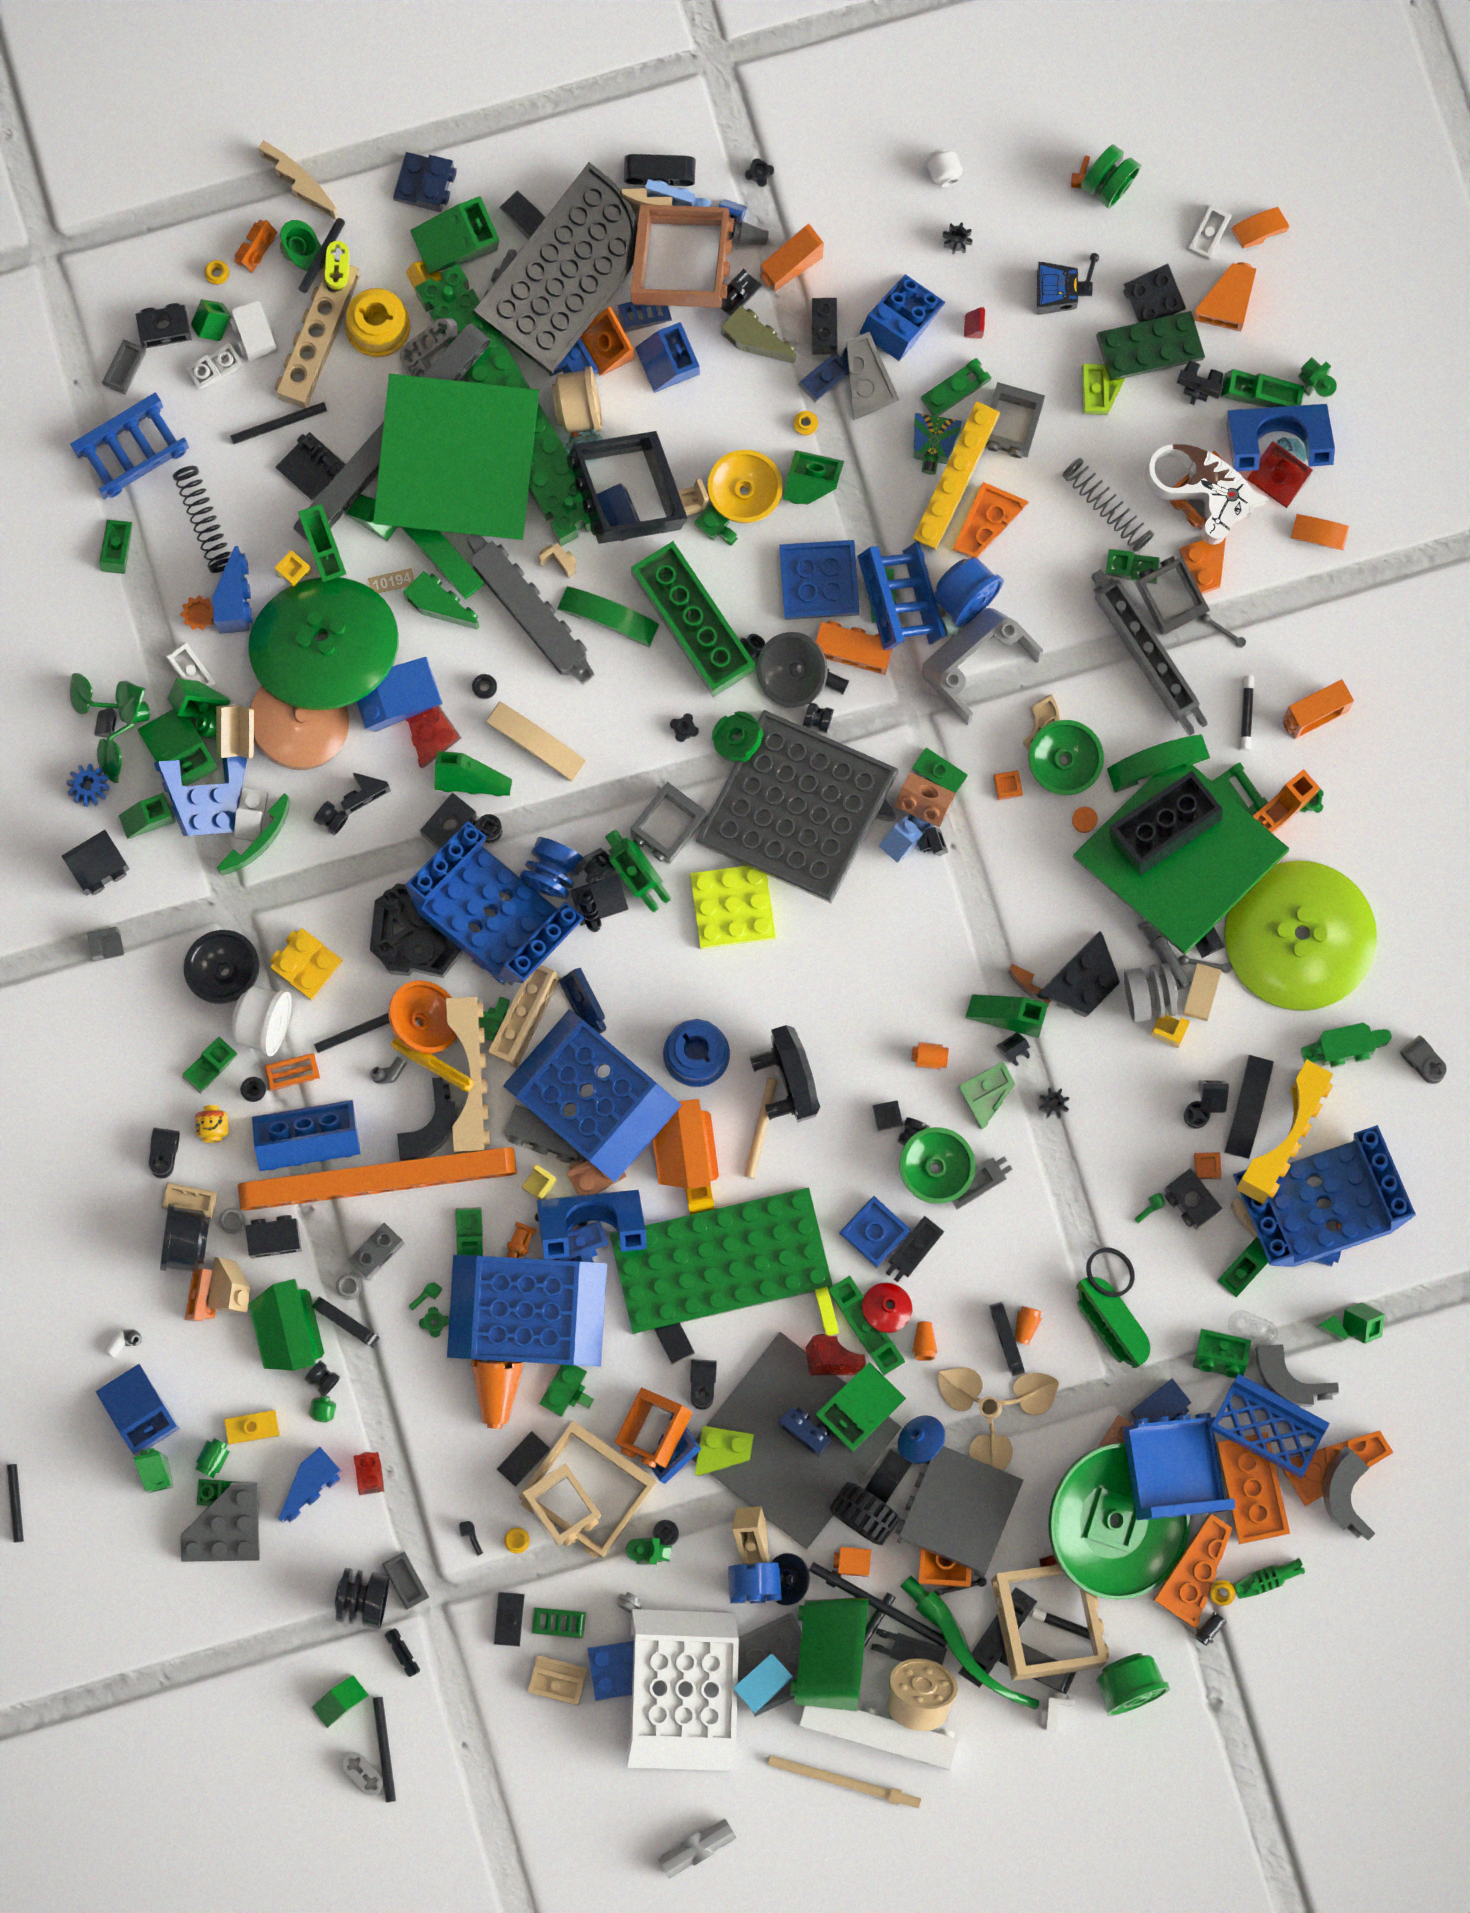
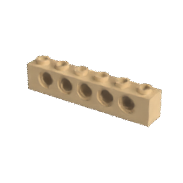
(301, 392)

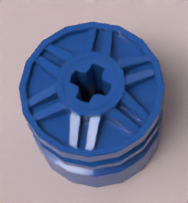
(550, 872)

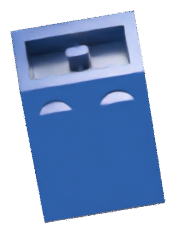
(902, 317)
(230, 598)
(137, 1410)

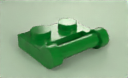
(1225, 785)

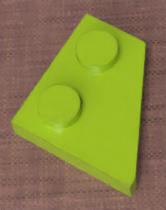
(1098, 390)
(722, 1449)

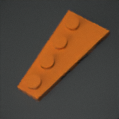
(1190, 1580)

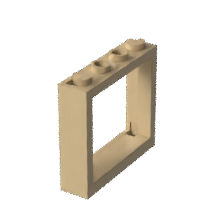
(613, 1456)
(1011, 1636)

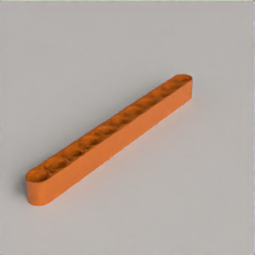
(377, 1178)

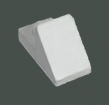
(250, 814)

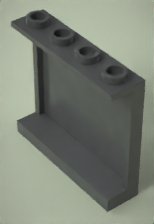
(959, 1509)

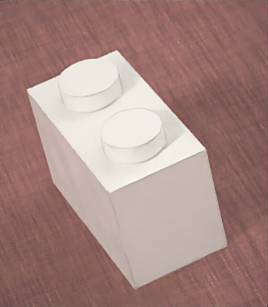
(254, 331)

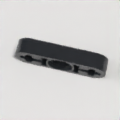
(345, 1322)
(1007, 1339)

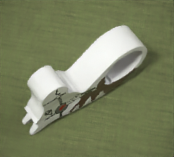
(1212, 480)

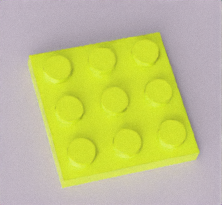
(732, 906)

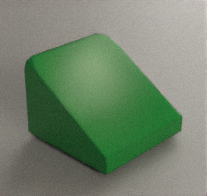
(1333, 1328)

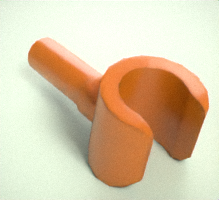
(1077, 178)

